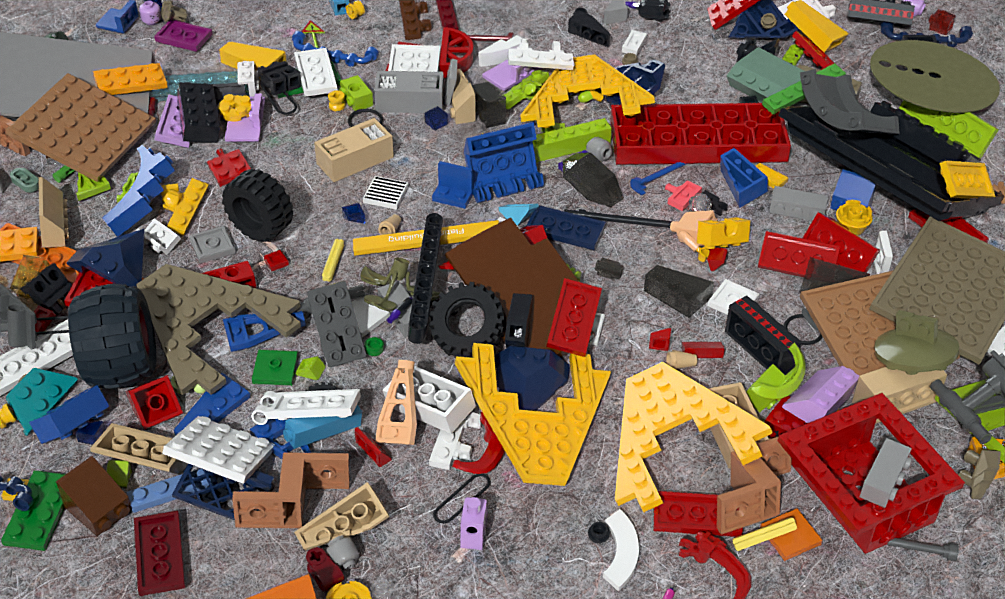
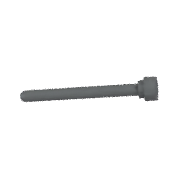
(948, 551)

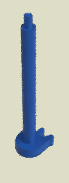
(637, 183)

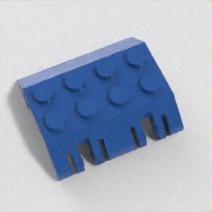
(502, 160)

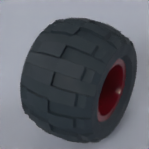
(112, 336)

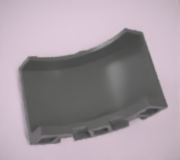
(836, 104)

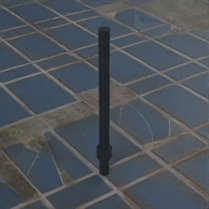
(622, 219)

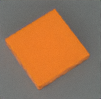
(796, 541)

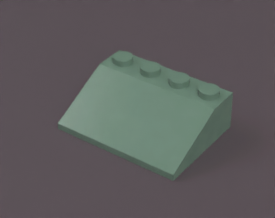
(762, 74)

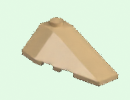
(463, 100)
(348, 517)

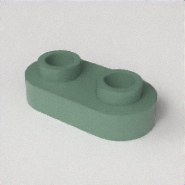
(25, 180)

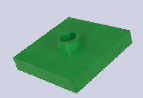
(275, 367)

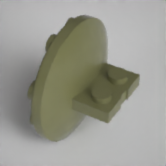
(916, 345)

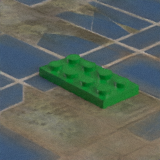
(36, 526)

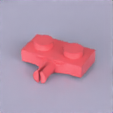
(682, 194)

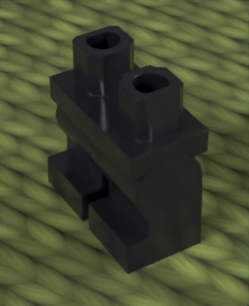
(279, 77)
(48, 288)

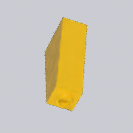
(815, 25)
(236, 52)

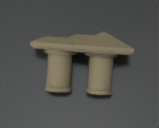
(169, 12)
(986, 468)

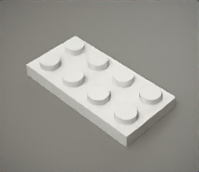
(315, 72)

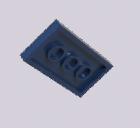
(568, 227)

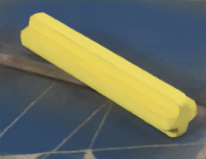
(332, 260)
(764, 534)

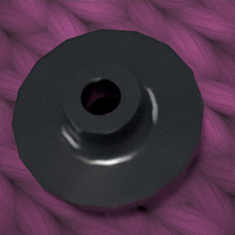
(745, 49)

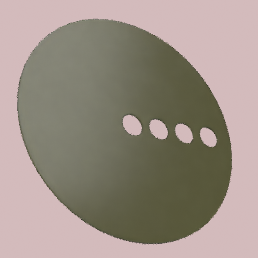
(963, 83)

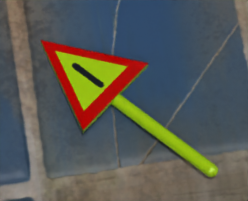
(313, 28)

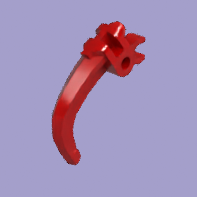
(490, 457)
(716, 549)

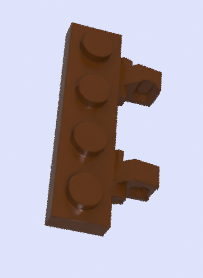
(411, 25)

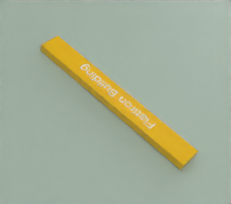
(414, 239)

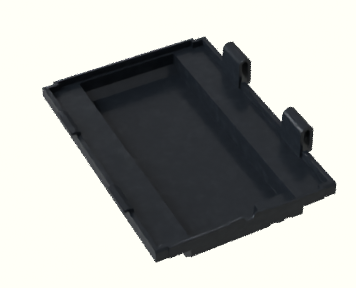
(888, 164)

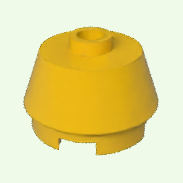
(854, 216)

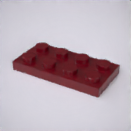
(159, 553)

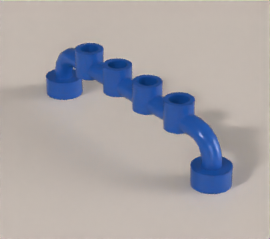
(370, 55)

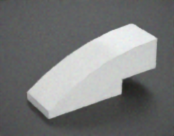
(498, 51)

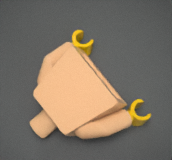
(688, 228)

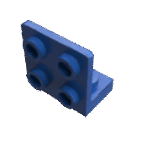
(119, 20)
(454, 185)

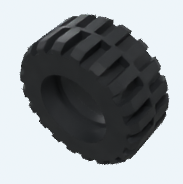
(257, 205)

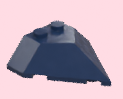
(749, 22)
(646, 75)
(114, 259)
(530, 374)

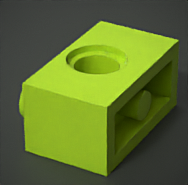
(356, 93)

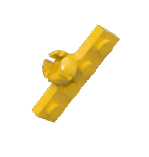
(184, 205)

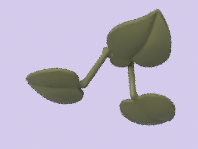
(398, 272)

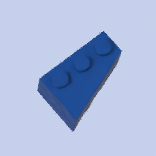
(742, 177)
(70, 415)

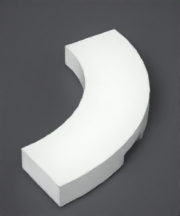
(626, 550)

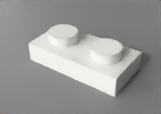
(634, 42)

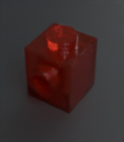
(941, 22)

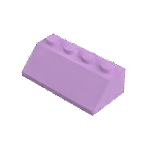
(822, 393)

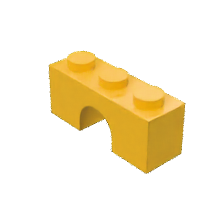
(720, 234)

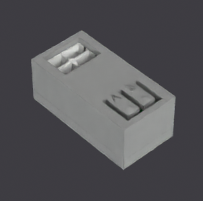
(408, 91)

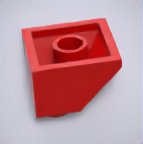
(154, 402)

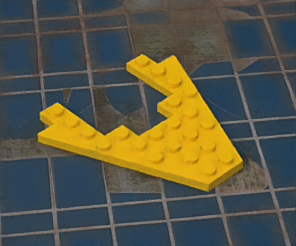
(587, 74)
(660, 401)
(537, 442)

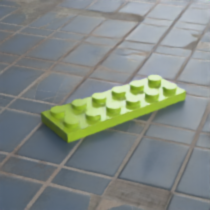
(960, 127)

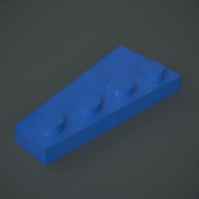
(216, 405)

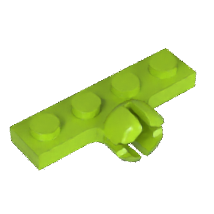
(526, 88)

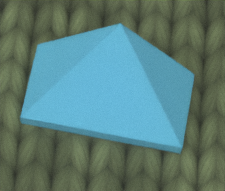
(517, 212)

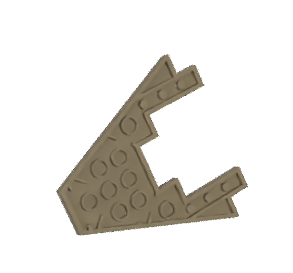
(185, 297)

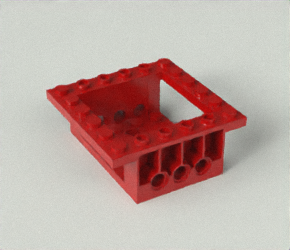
(843, 443)

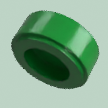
(374, 346)

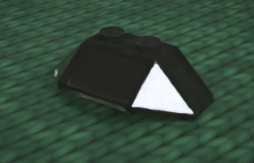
(592, 179)

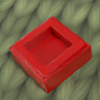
(276, 260)

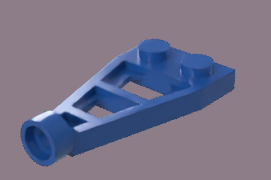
(237, 334)
(271, 430)

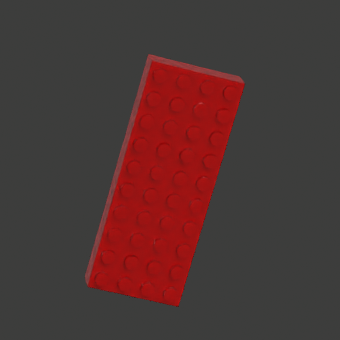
(698, 133)

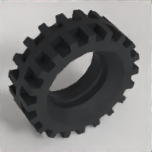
(488, 334)

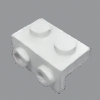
(248, 75)
(160, 237)

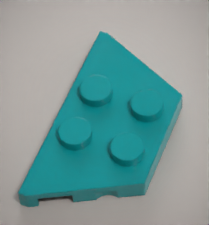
(37, 395)

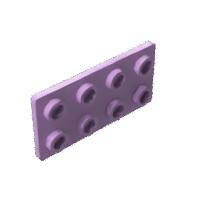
(506, 76)
(248, 128)

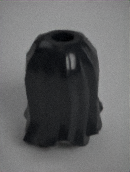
(654, 9)

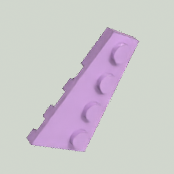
(169, 126)

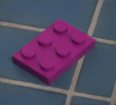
(183, 35)

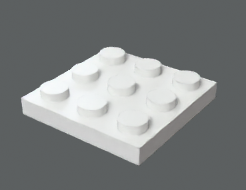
(414, 58)

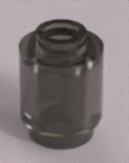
(609, 269)

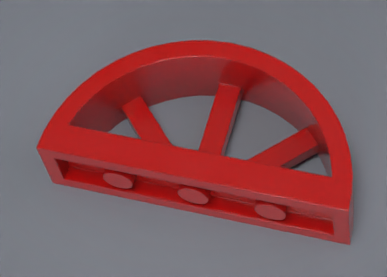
(449, 39)

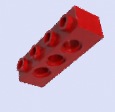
(237, 273)

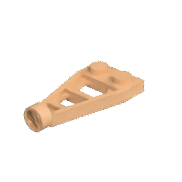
(405, 431)

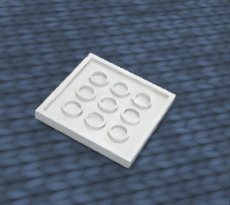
(219, 449)

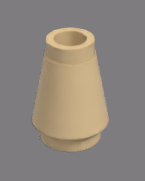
(389, 225)
(679, 359)

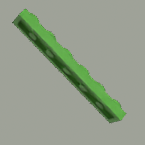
(795, 92)

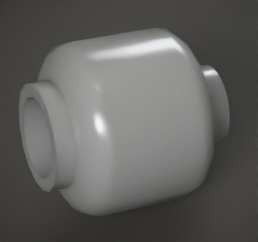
(599, 148)
(342, 552)

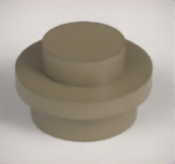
(768, 21)
(629, 58)

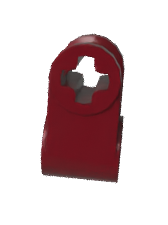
(323, 569)

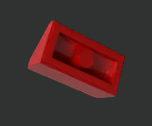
(704, 349)
(371, 447)

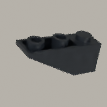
(589, 28)
(518, 320)

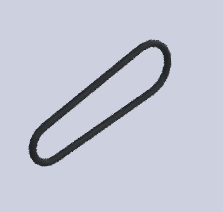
(286, 113)

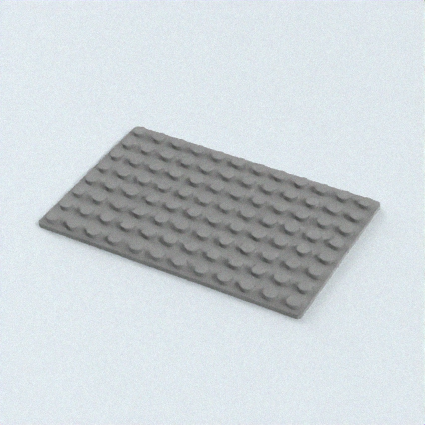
(37, 63)

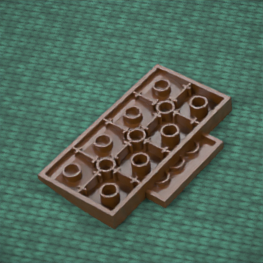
(509, 265)

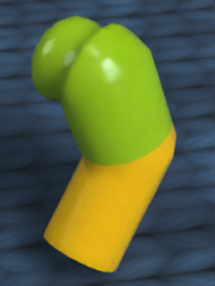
(589, 95)

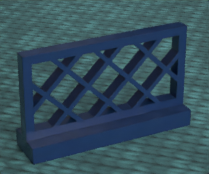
(256, 481)

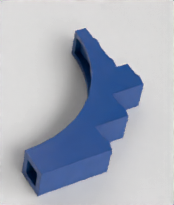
(147, 186)

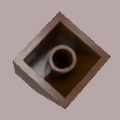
(93, 496)

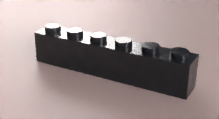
(921, 136)

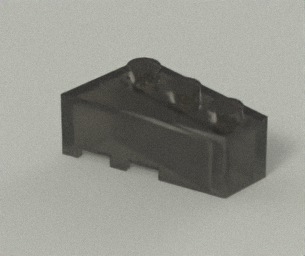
(489, 104)
(823, 273)
(678, 289)

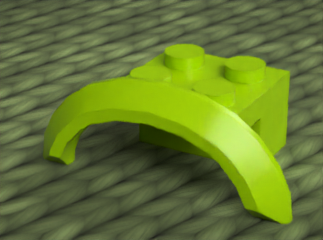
(775, 385)

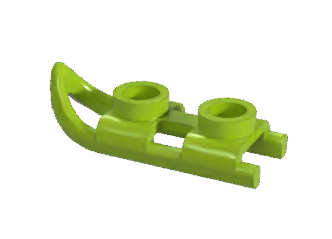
(790, 54)

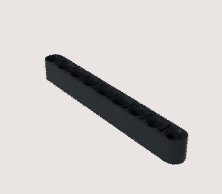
(425, 279)

